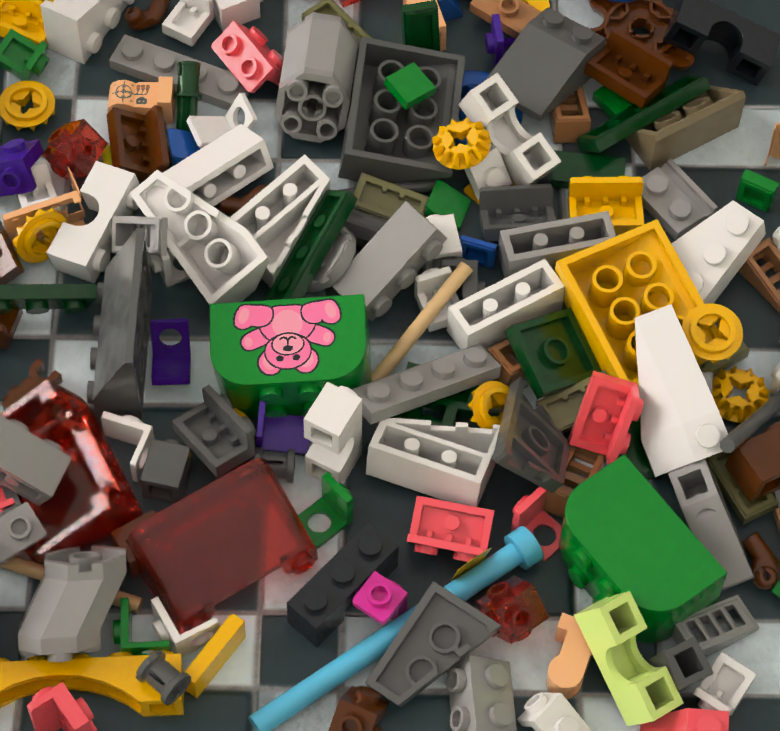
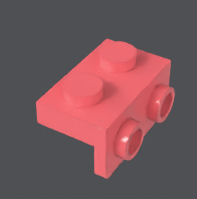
(248, 56)
(606, 416)
(450, 527)
(57, 709)

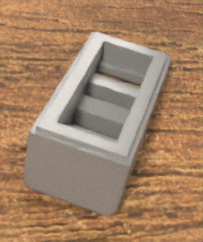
(154, 227)
(710, 645)

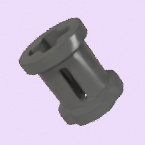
(281, 462)
(163, 677)

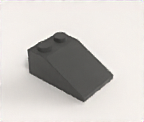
(548, 62)

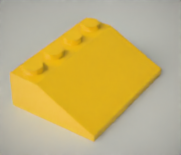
(623, 281)

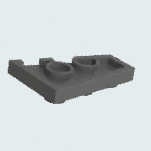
(429, 644)

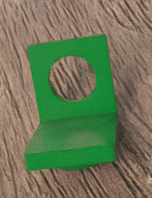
(335, 504)
(123, 633)

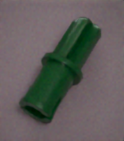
(187, 92)

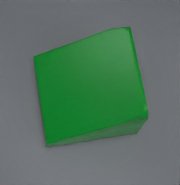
(446, 201)

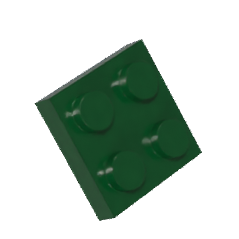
(552, 352)

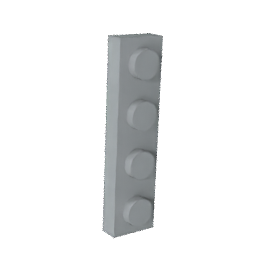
(151, 61)
(427, 383)

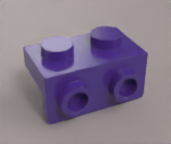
(15, 164)

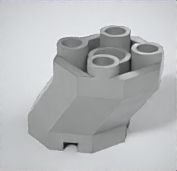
(316, 78)
(71, 602)

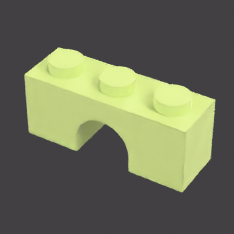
(638, 688)

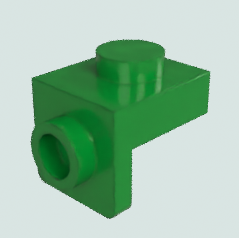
(23, 56)

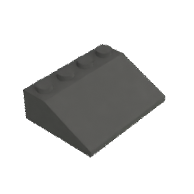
(384, 136)
(122, 331)

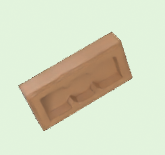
(513, 13)

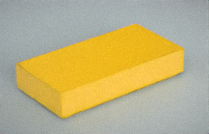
(215, 654)

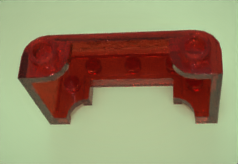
(93, 490)
(220, 543)

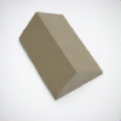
(689, 126)

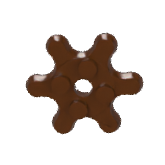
(637, 14)

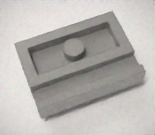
(675, 199)

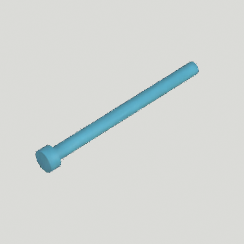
(520, 550)

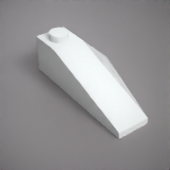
(208, 244)
(678, 410)

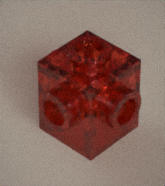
(76, 147)
(514, 607)

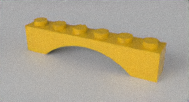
(105, 676)

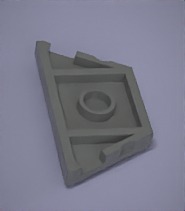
(530, 441)

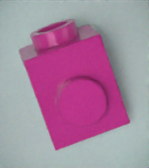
(381, 599)

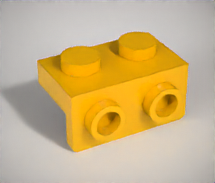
(617, 195)

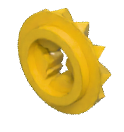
(18, 96)
(462, 155)
(27, 244)
(704, 318)
(488, 396)
(736, 408)

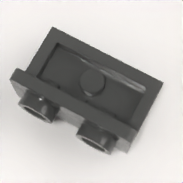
(514, 207)
(216, 433)

